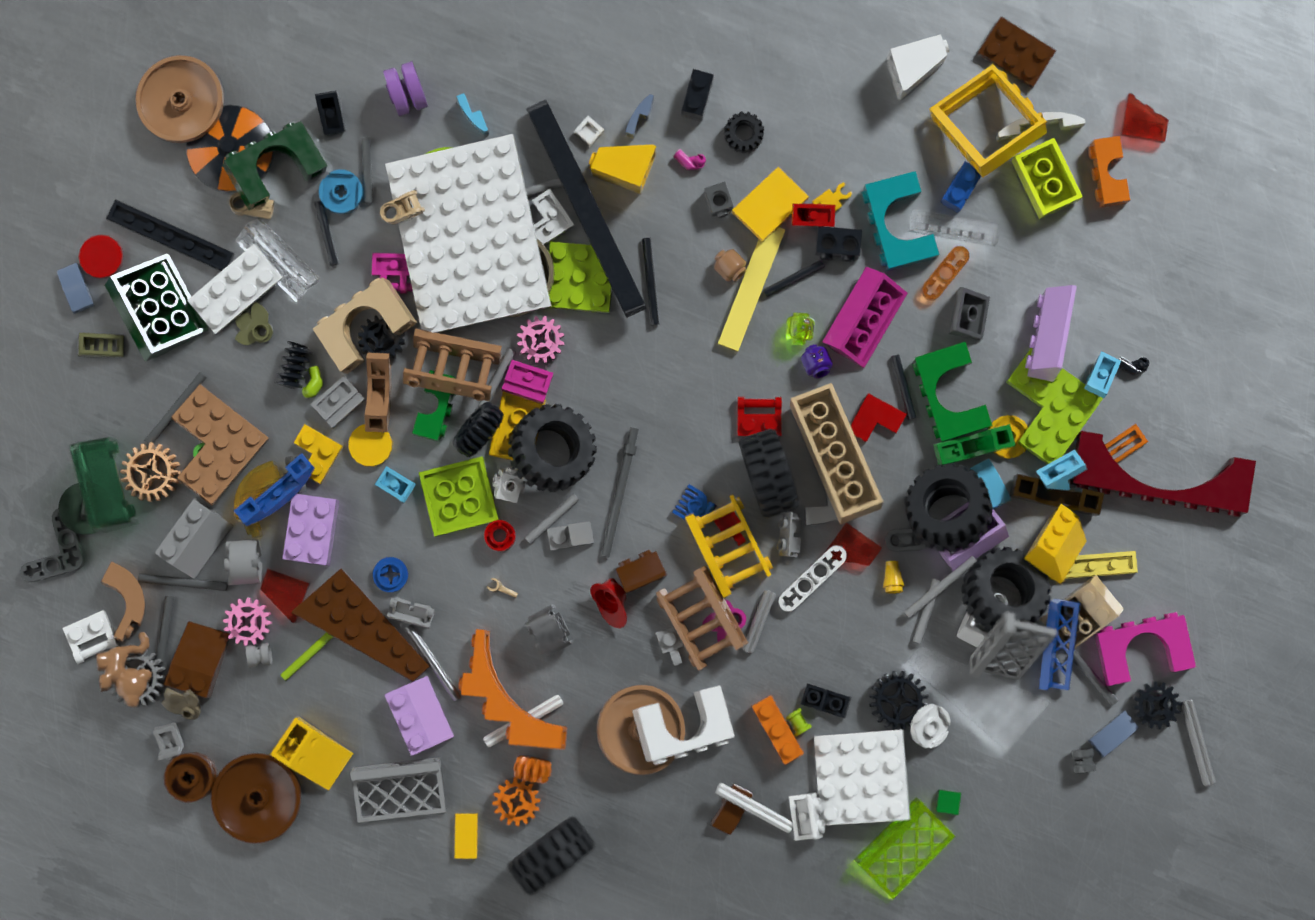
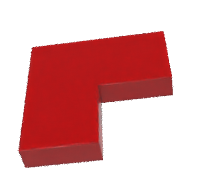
(874, 412)

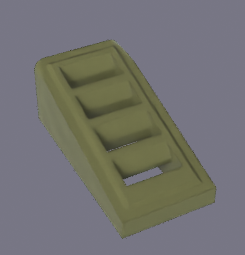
(101, 337)

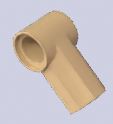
(263, 211)

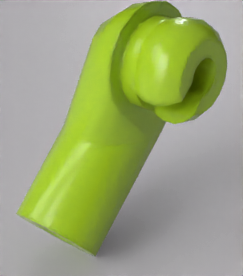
(314, 384)

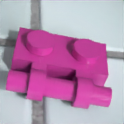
(392, 265)

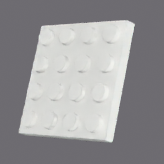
(862, 777)

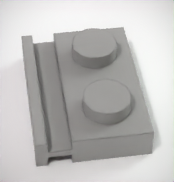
(338, 402)

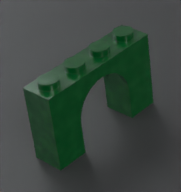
(292, 141)

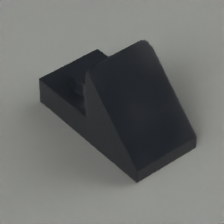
(330, 112)

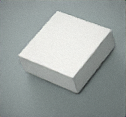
(588, 131)

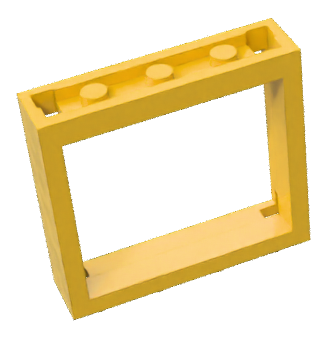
(968, 91)

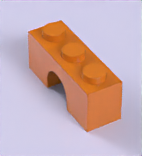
(1110, 190)
(777, 729)

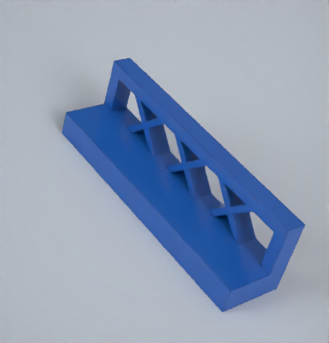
(1049, 654)

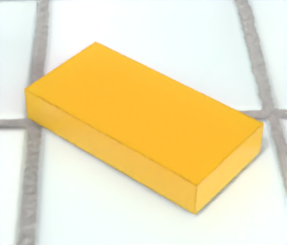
(466, 835)

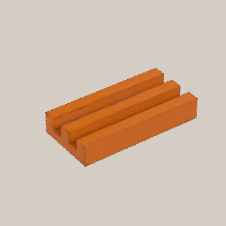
(1138, 434)

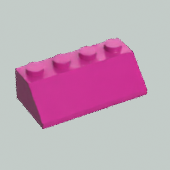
(865, 316)

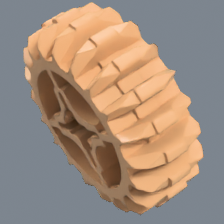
(154, 463)

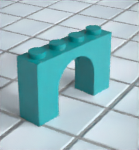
(896, 252)

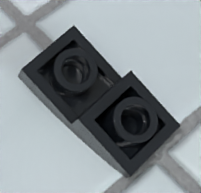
(826, 700)

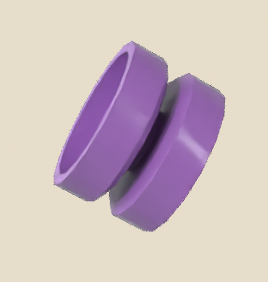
(403, 89)

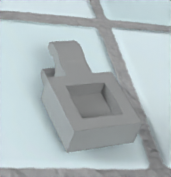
(670, 642)

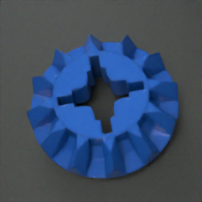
(383, 567)

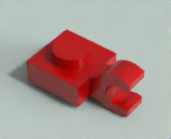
(728, 521)

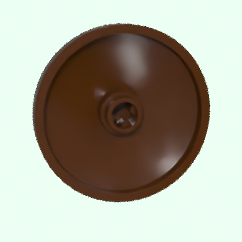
(256, 798)

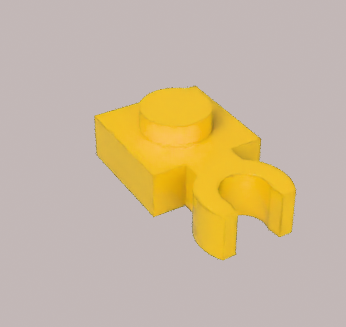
(831, 198)

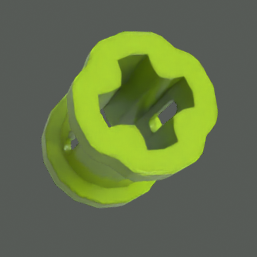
(797, 722)

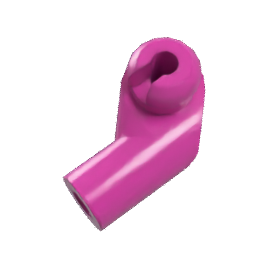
(692, 162)

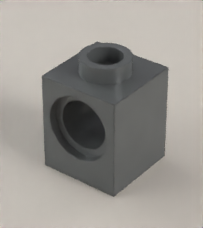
(718, 190)

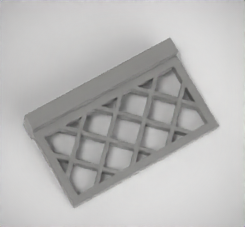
(997, 641)
(392, 771)

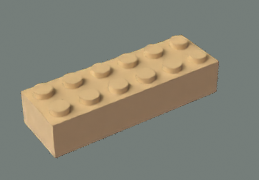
(836, 453)

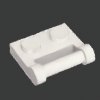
(87, 630)

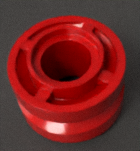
(500, 525)

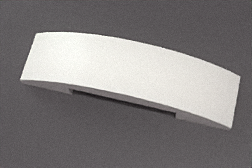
(1065, 120)

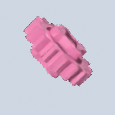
(531, 333)
(241, 614)

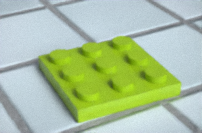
(578, 279)
(458, 496)

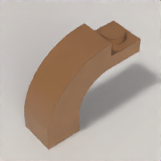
(378, 392)
(127, 585)

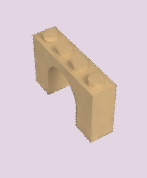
(335, 329)

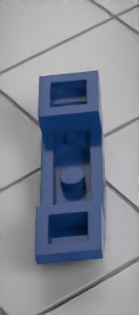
(278, 494)

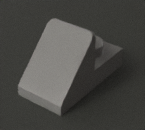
(570, 535)

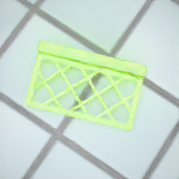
(889, 837)

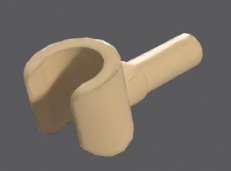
(503, 589)

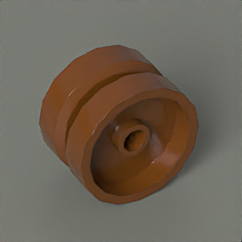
(177, 777)

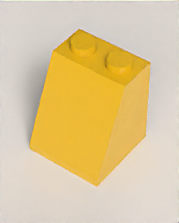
(623, 165)

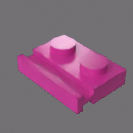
(527, 381)

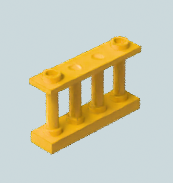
(707, 543)

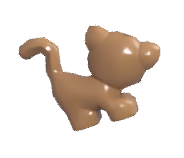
(129, 682)

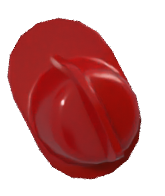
(610, 601)

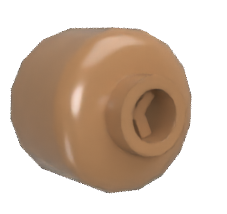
(730, 265)

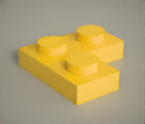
(323, 451)

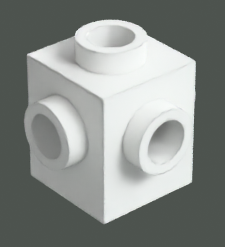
(507, 491)

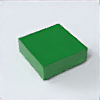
(948, 802)

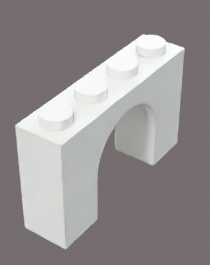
(713, 728)

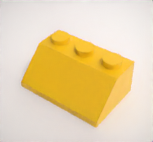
(1058, 544)

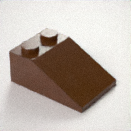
(198, 659)

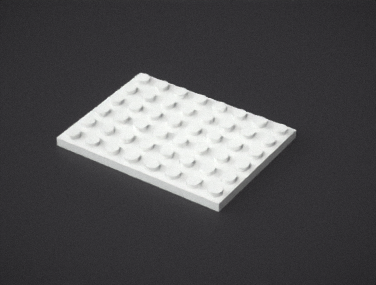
(476, 242)

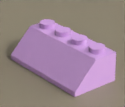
(1051, 332)

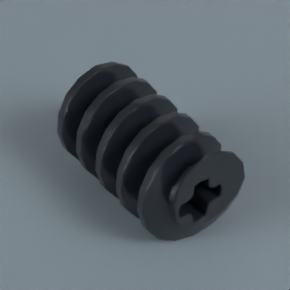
(294, 365)

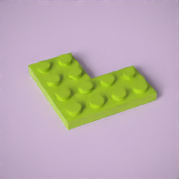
(1062, 414)

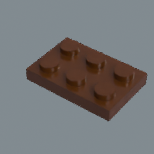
(1016, 52)

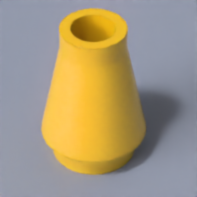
(893, 579)

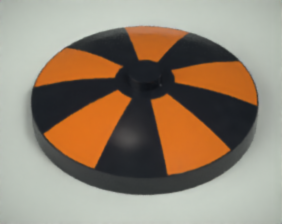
(231, 133)

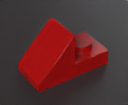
(813, 215)

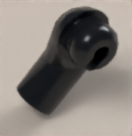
(1134, 367)

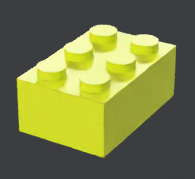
(1046, 178)

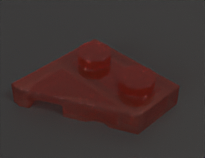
(1143, 122)

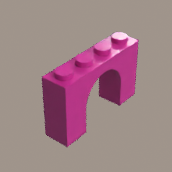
(1114, 642)

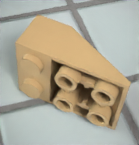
(1096, 610)

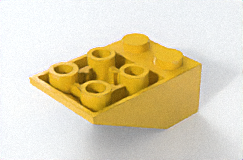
(311, 753)

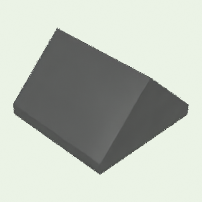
(969, 314)

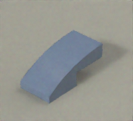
(643, 112)
(75, 288)
(1113, 734)

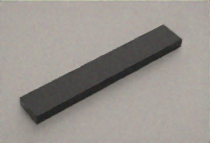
(169, 236)

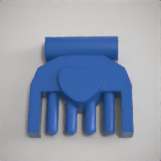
(697, 506)

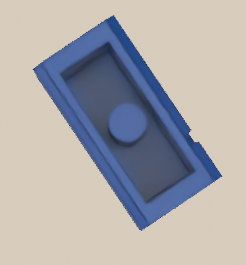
(961, 187)

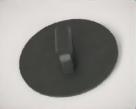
(73, 511)

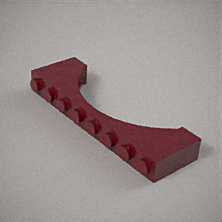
(1225, 491)

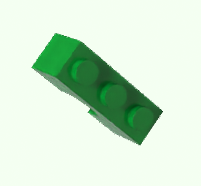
(432, 425)

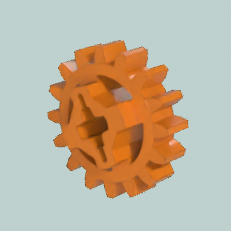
(527, 805)

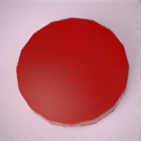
(101, 256)

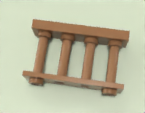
(454, 346)
(723, 618)

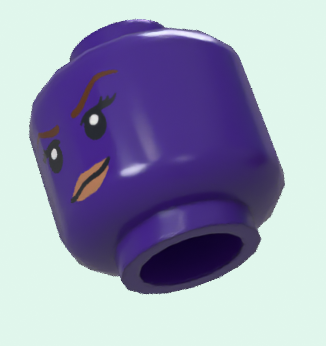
(816, 361)

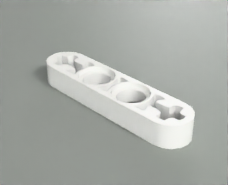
(814, 580)

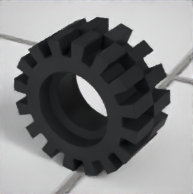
(744, 145)

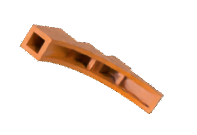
(499, 706)

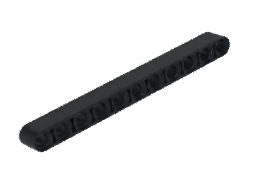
(586, 208)

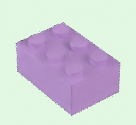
(311, 529)

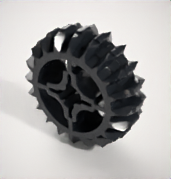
(478, 429)
(899, 690)

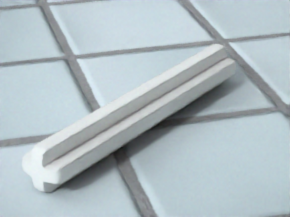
(538, 712)
(754, 807)

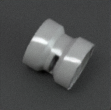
(260, 654)

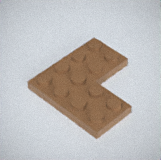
(227, 439)

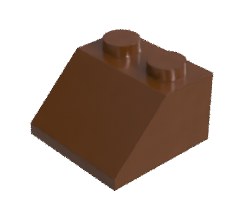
(641, 571)

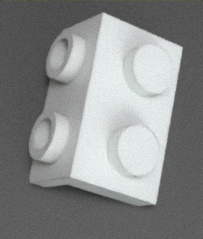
(806, 816)

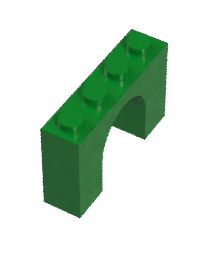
(931, 369)

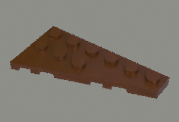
(353, 619)

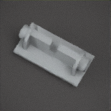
(788, 544)
(417, 615)

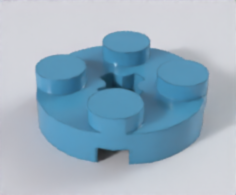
(349, 201)

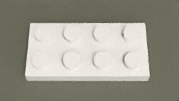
(235, 289)

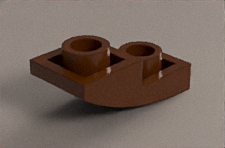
(729, 813)

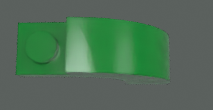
(974, 445)

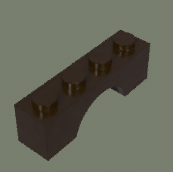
(1075, 499)

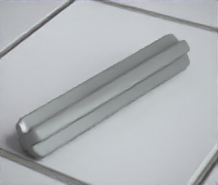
(759, 621)

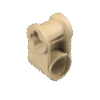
(403, 208)

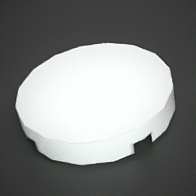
(930, 726)

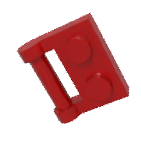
(753, 423)

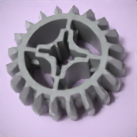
(152, 688)

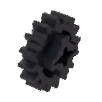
(372, 337)
(1150, 712)

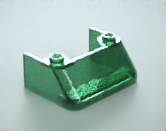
(102, 485)

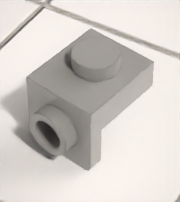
(169, 741)

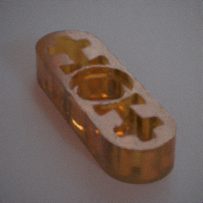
(960, 264)

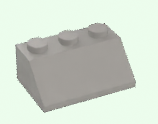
(194, 538)

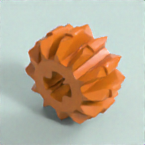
(532, 769)

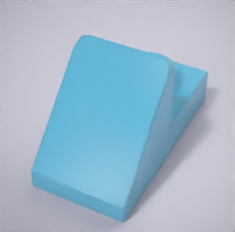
(1102, 374)
(1061, 470)
(395, 484)

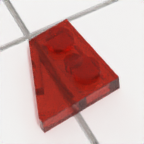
(857, 545)
(284, 592)

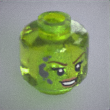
(800, 328)

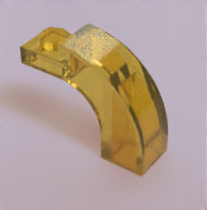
(253, 485)

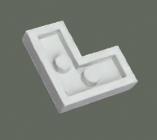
(554, 220)

